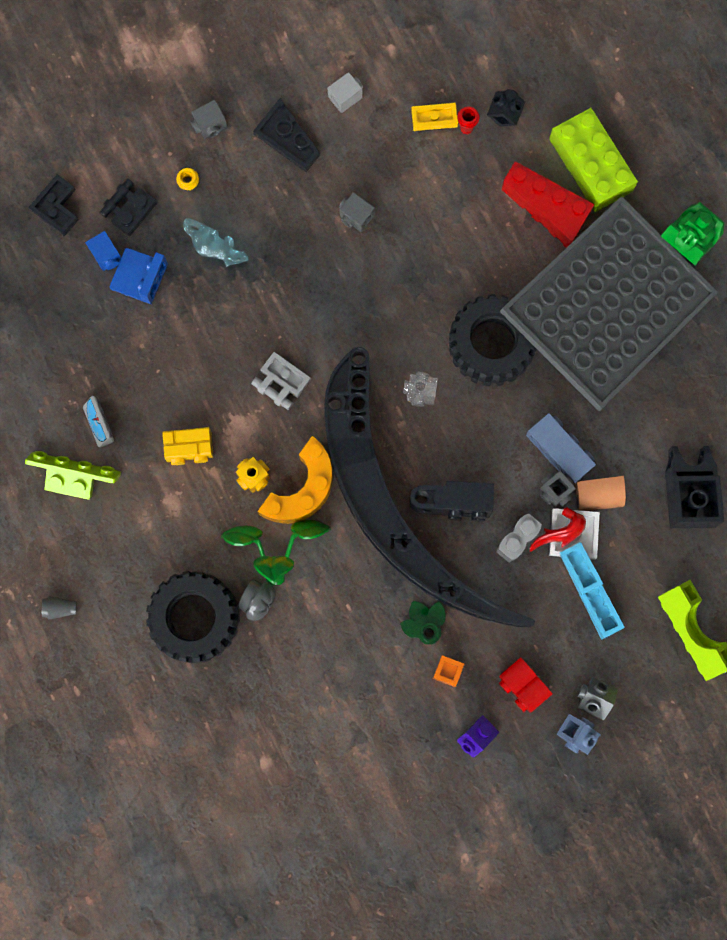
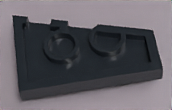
(286, 137)

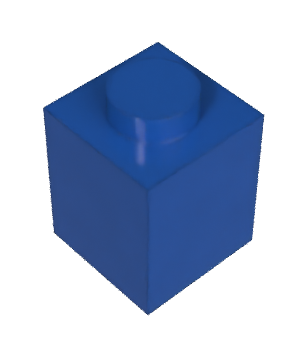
(104, 251)

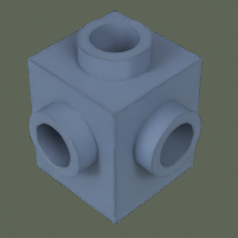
(578, 734)

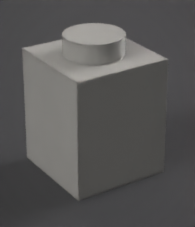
(345, 92)

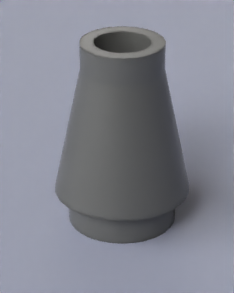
(57, 608)

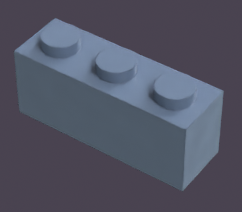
(561, 448)

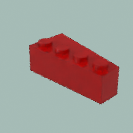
(548, 202)

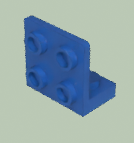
(139, 275)

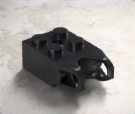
(692, 485)
(455, 500)

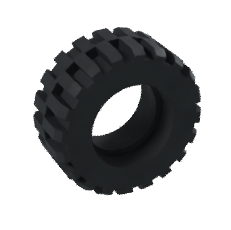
(473, 363)
(161, 611)

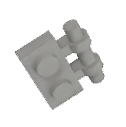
(285, 375)

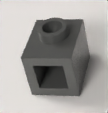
(208, 120)
(356, 212)

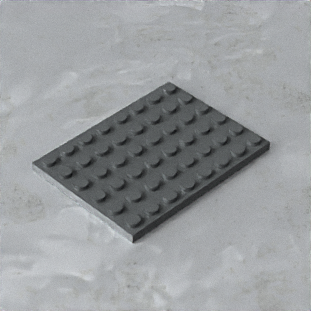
(609, 303)

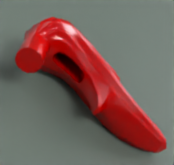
(565, 534)

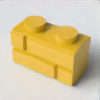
(188, 445)

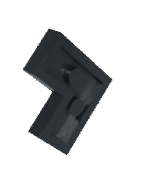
(50, 205)

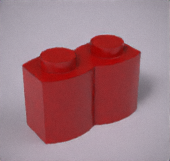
(524, 685)

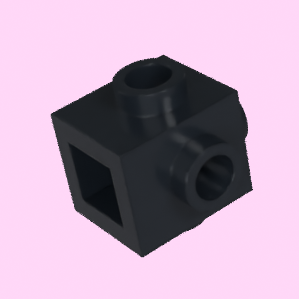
(506, 108)

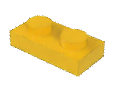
(434, 116)

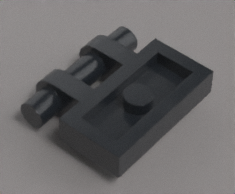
(133, 211)

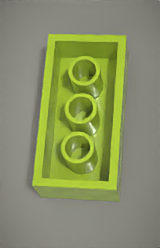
(593, 159)

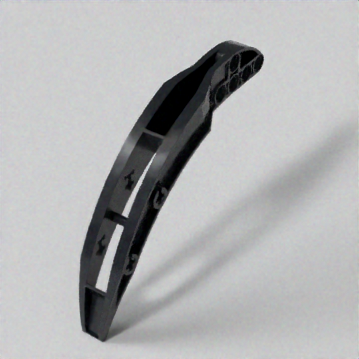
(372, 504)

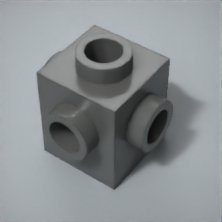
(560, 481)
(597, 698)

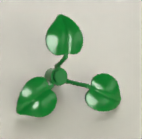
(274, 567)

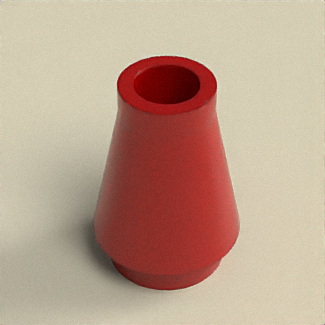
(468, 119)

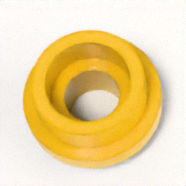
(183, 174)

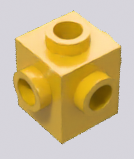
(256, 482)

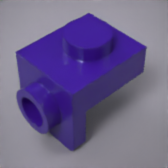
(478, 737)

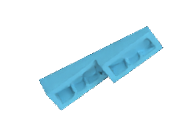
(591, 591)

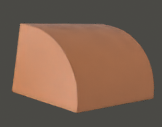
(600, 493)

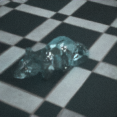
(211, 245)

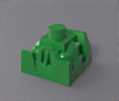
(694, 232)

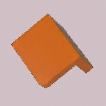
(448, 671)

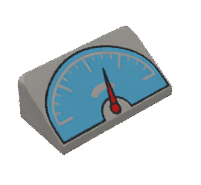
(98, 422)

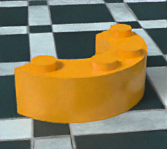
(311, 497)

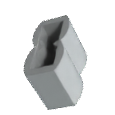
(522, 534)

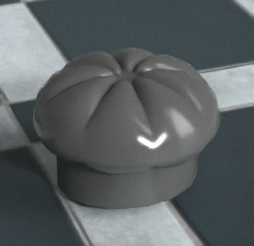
(257, 600)

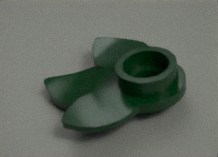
(422, 619)

